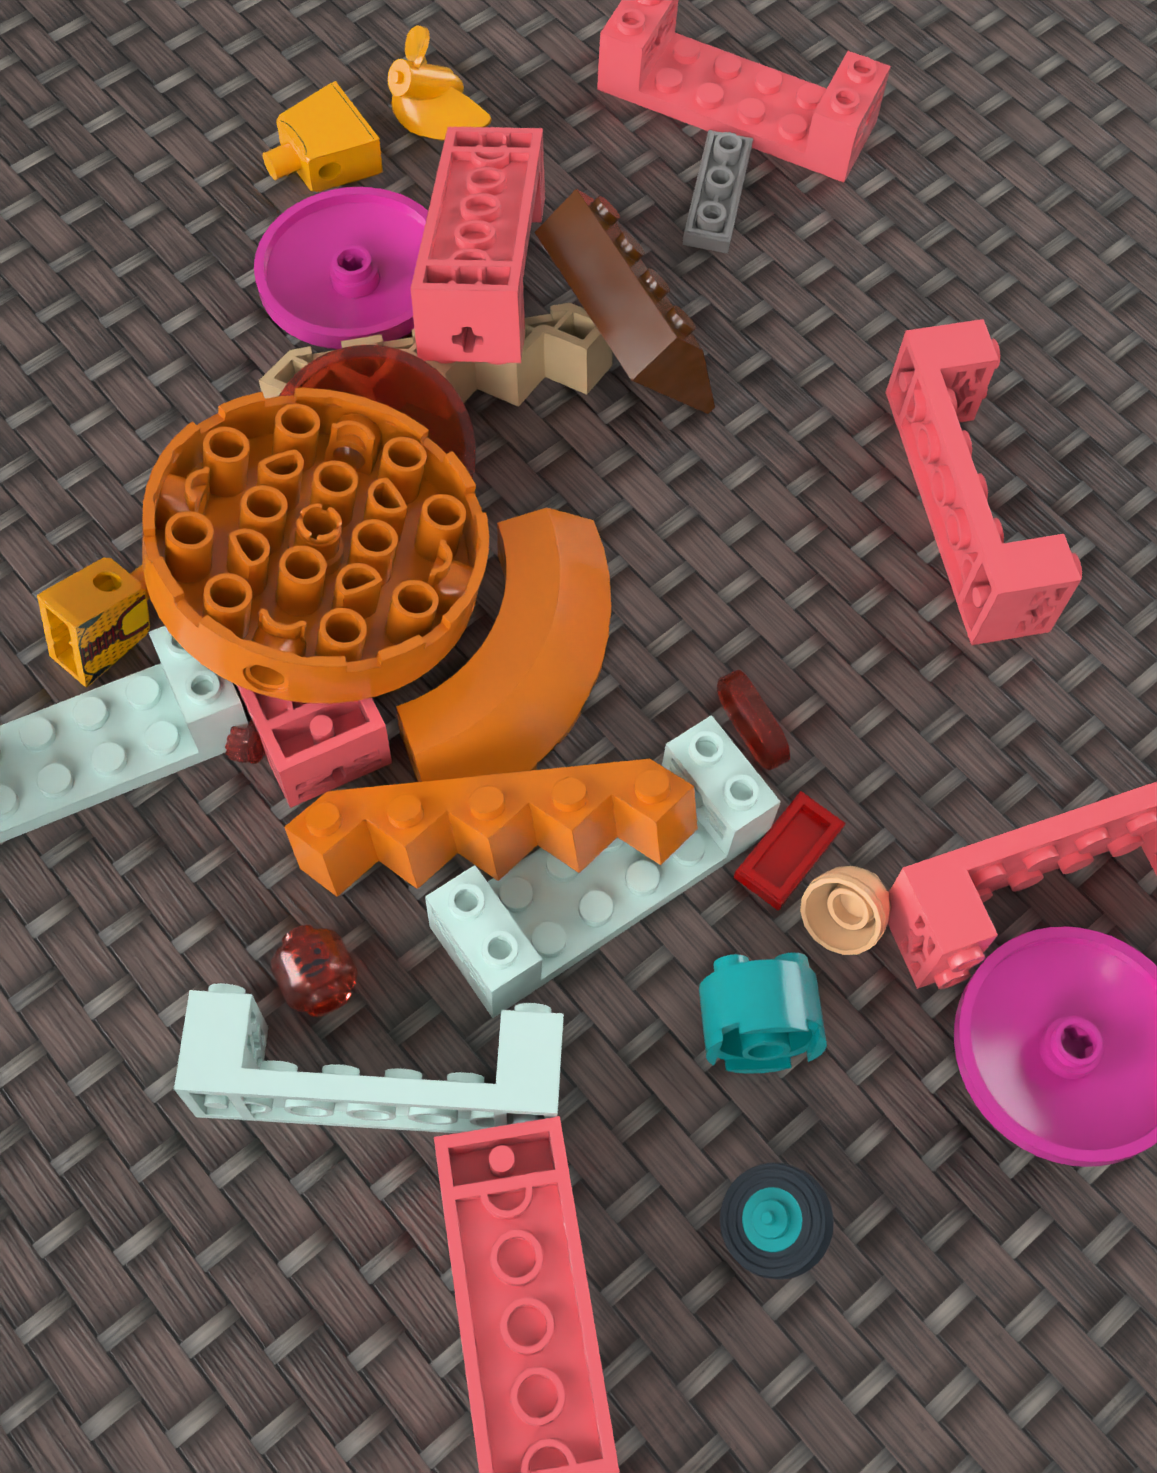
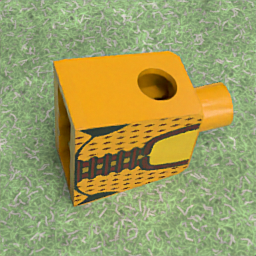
(94, 617)

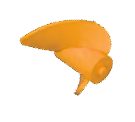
(429, 95)

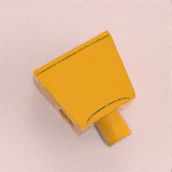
(325, 142)

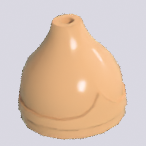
(846, 909)

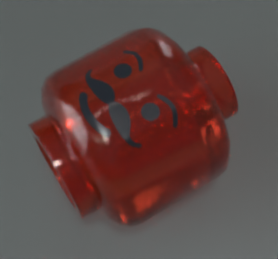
(314, 970)

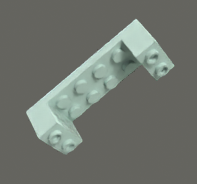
(114, 738)
(548, 917)
(226, 1075)

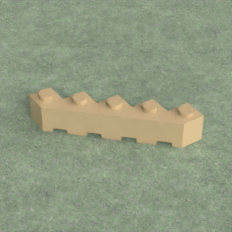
(555, 346)

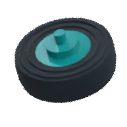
(776, 1221)

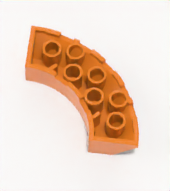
(534, 665)

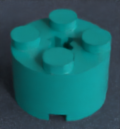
(761, 1013)

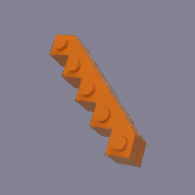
(493, 821)

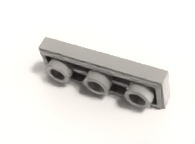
(717, 191)

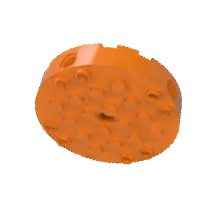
(313, 545)

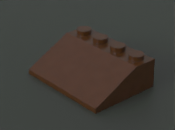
(626, 300)

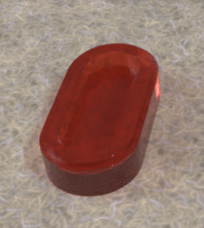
(753, 720)

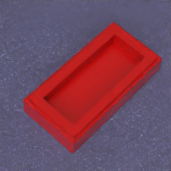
(789, 850)

